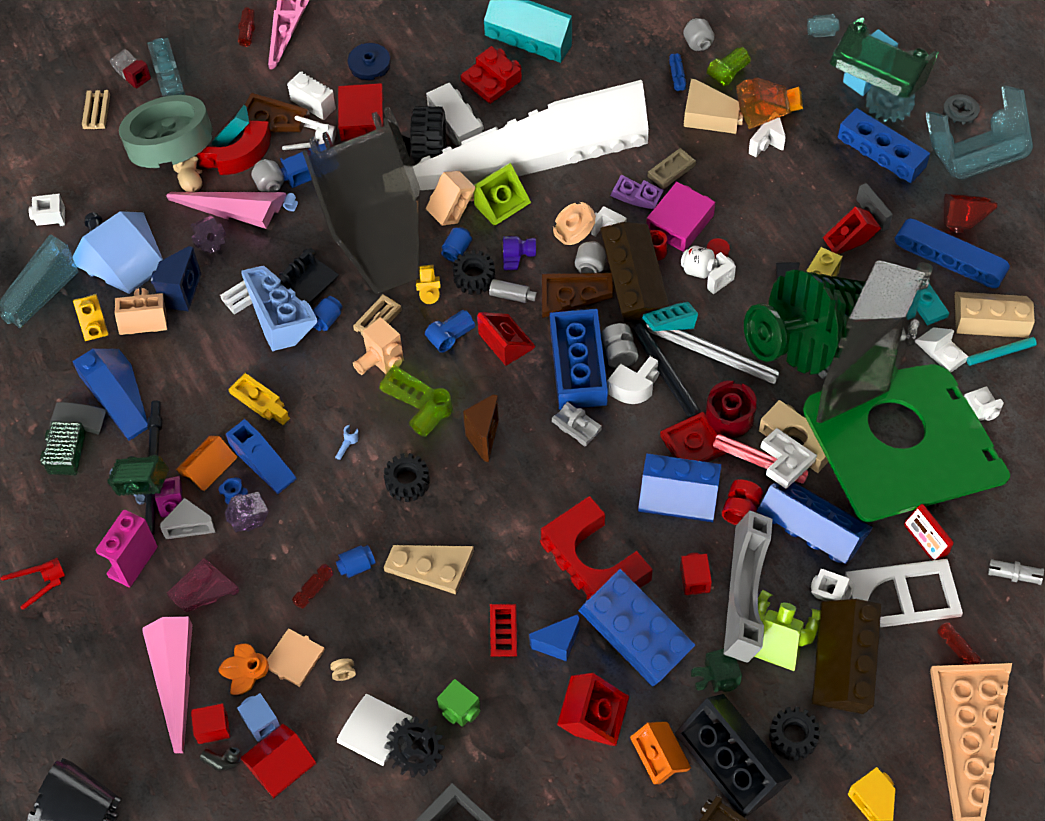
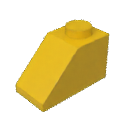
(874, 796)

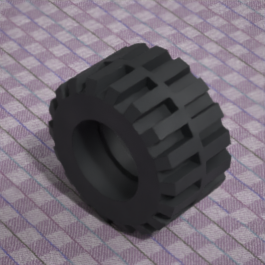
(427, 132)

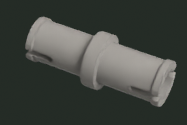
(1016, 571)

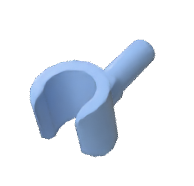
(290, 203)
(348, 439)

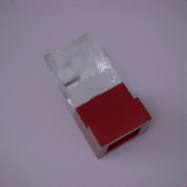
(129, 67)

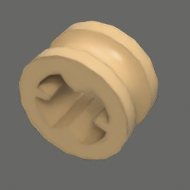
(342, 669)

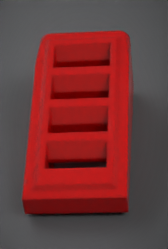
(503, 609)

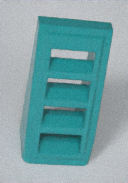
(674, 317)

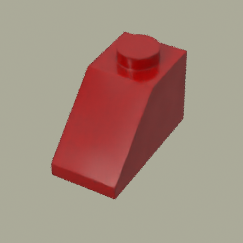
(852, 231)

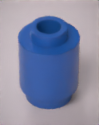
(456, 243)
(327, 312)
(355, 561)

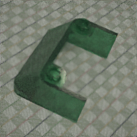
(880, 62)

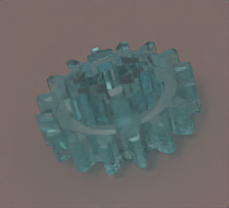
(880, 103)

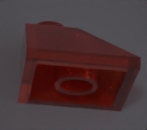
(966, 211)

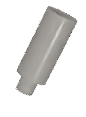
(511, 291)

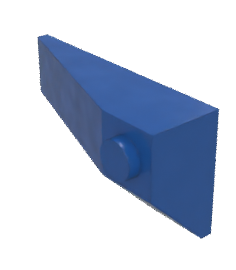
(115, 387)

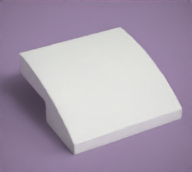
(368, 727)

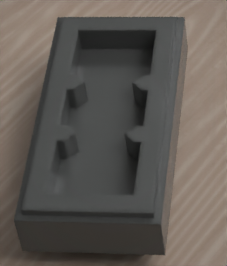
(872, 203)

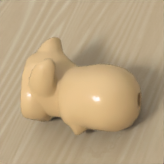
(188, 175)

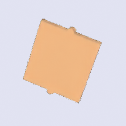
(294, 657)

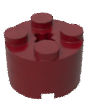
(731, 408)

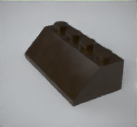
(634, 269)
(847, 655)

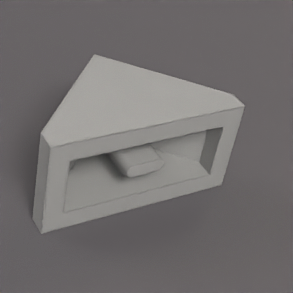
(186, 521)

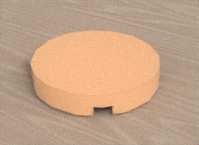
(574, 223)

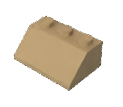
(993, 314)

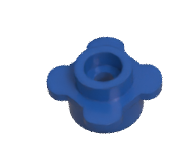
(232, 484)

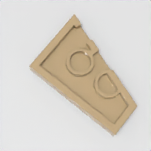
(430, 565)

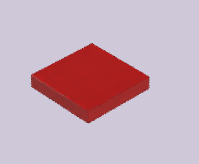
(692, 439)

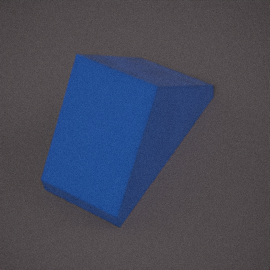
(557, 638)

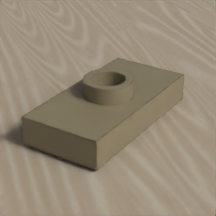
(671, 168)

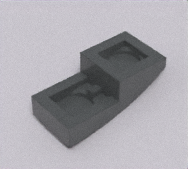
(89, 416)

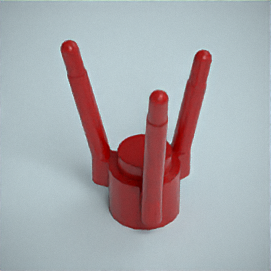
(49, 570)

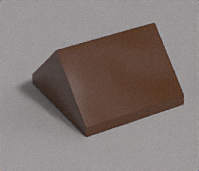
(482, 424)

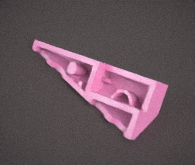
(284, 23)
(249, 207)
(169, 653)

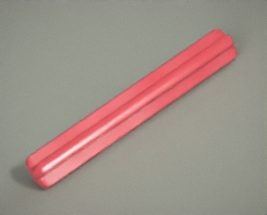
(749, 453)

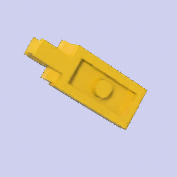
(259, 399)

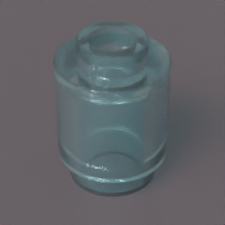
(822, 25)

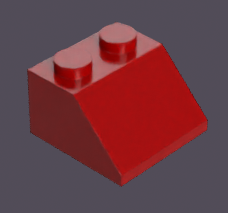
(593, 709)

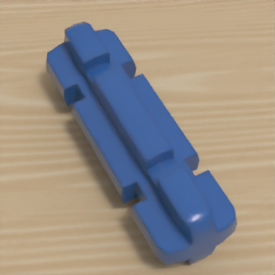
(677, 72)

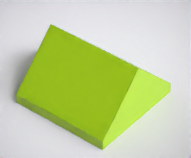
(500, 195)

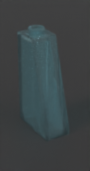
(38, 282)

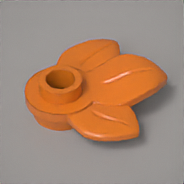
(240, 668)

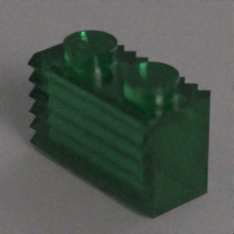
(63, 448)
(138, 475)

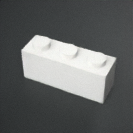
(459, 116)

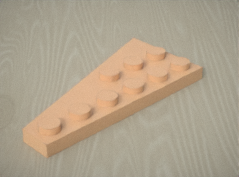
(970, 722)

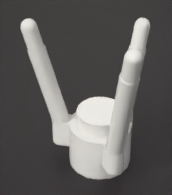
(319, 127)

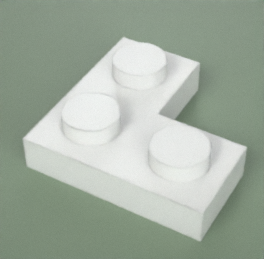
(791, 458)

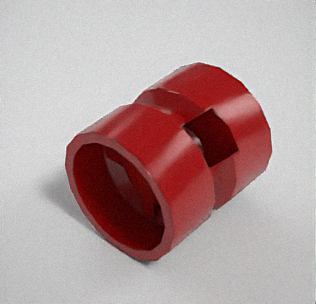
(741, 498)

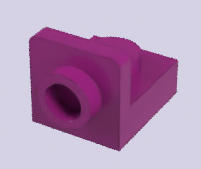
(169, 496)

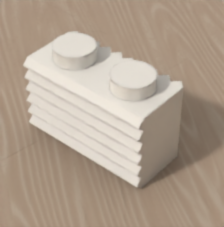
(311, 95)

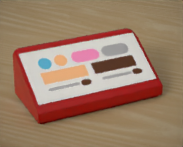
(929, 533)

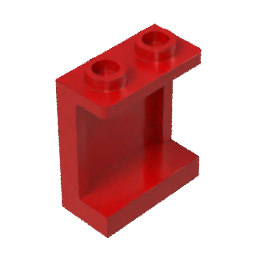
(356, 108)

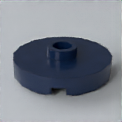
(369, 61)

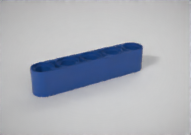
(952, 253)

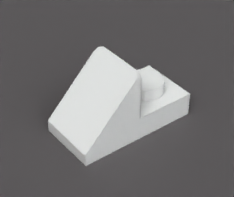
(768, 133)
(941, 349)

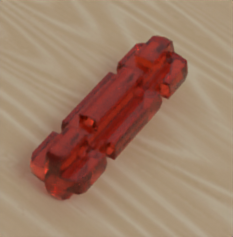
(312, 586)
(958, 644)

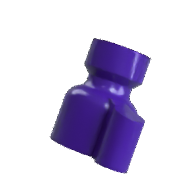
(514, 248)

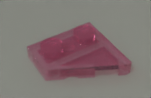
(201, 587)

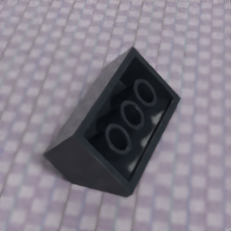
(732, 754)

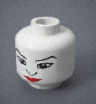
(698, 261)

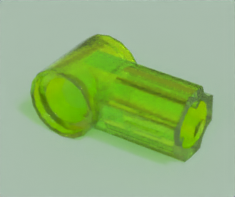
(725, 69)
(431, 413)

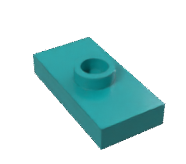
(931, 307)

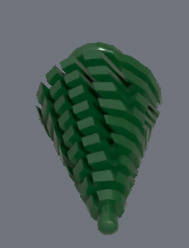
(804, 318)

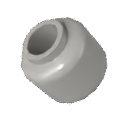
(698, 34)
(267, 176)
(590, 257)

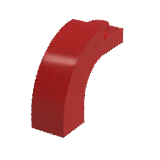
(240, 155)

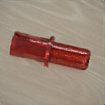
(246, 27)

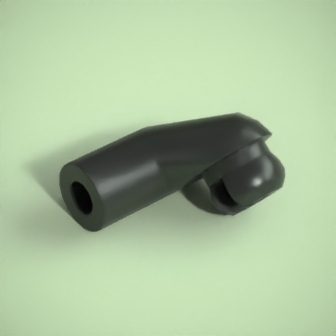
(223, 761)

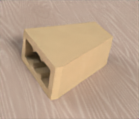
(711, 109)

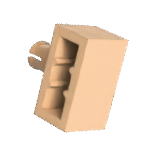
(450, 197)
(140, 313)
(382, 348)

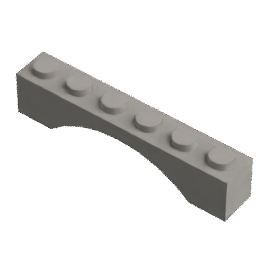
(743, 624)

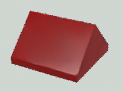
(503, 336)
(278, 760)

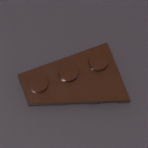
(278, 113)
(573, 291)

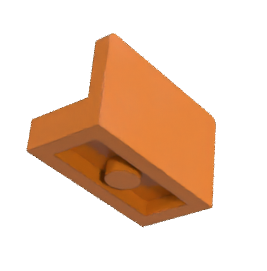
(207, 462)
(659, 751)

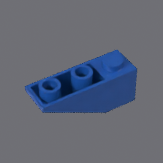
(259, 456)

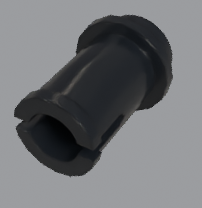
(92, 220)

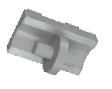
(576, 424)

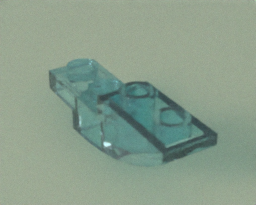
(165, 67)

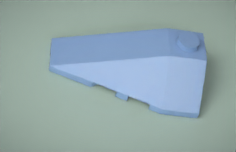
(279, 311)

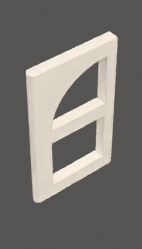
(868, 579)

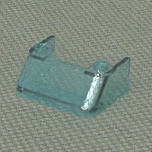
(1006, 142)

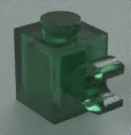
(721, 670)

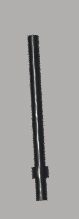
(154, 425)

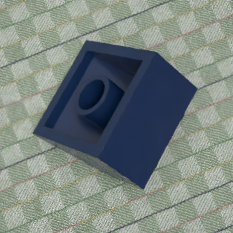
(177, 279)

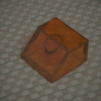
(762, 101)

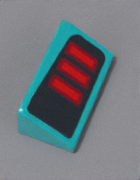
(232, 128)

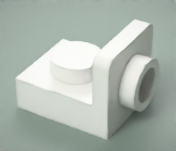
(605, 218)
(722, 274)
(984, 404)

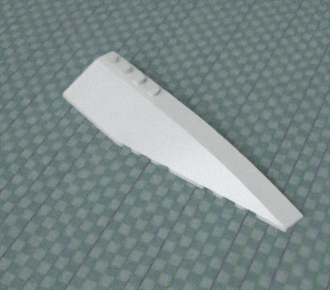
(552, 138)

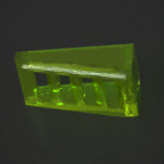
(403, 377)

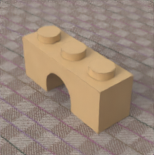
(794, 425)

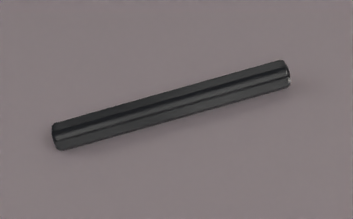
(666, 370)

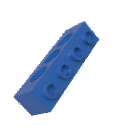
(883, 145)

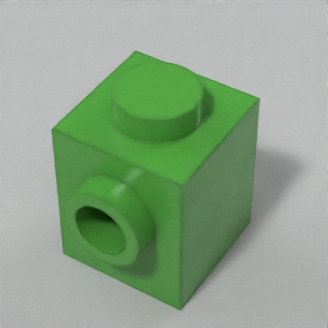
(458, 704)

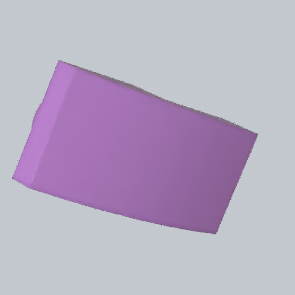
(636, 194)

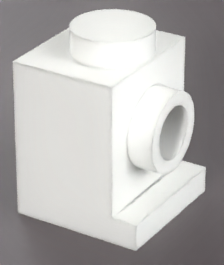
(47, 210)
(825, 580)

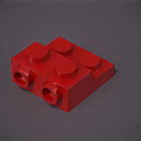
(492, 74)

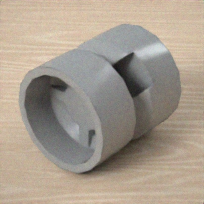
(619, 345)

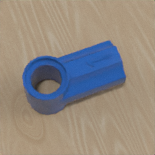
(445, 333)

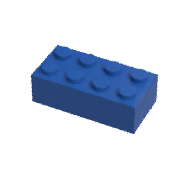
(578, 358)
(636, 628)

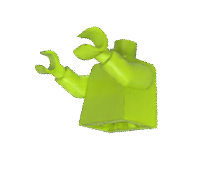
(784, 633)

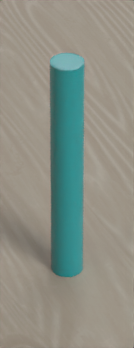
(1001, 351)

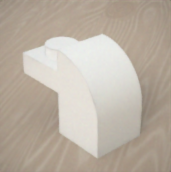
(632, 386)

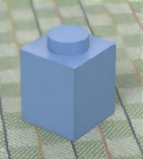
(258, 716)

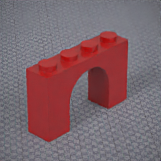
(565, 535)

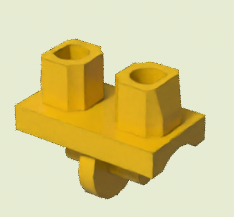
(428, 284)
(90, 317)

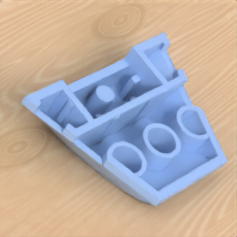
(120, 251)

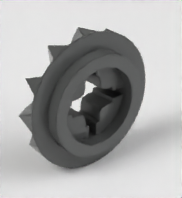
(956, 102)

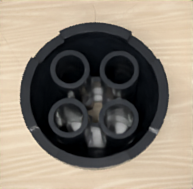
(73, 796)

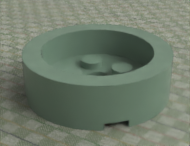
(166, 131)

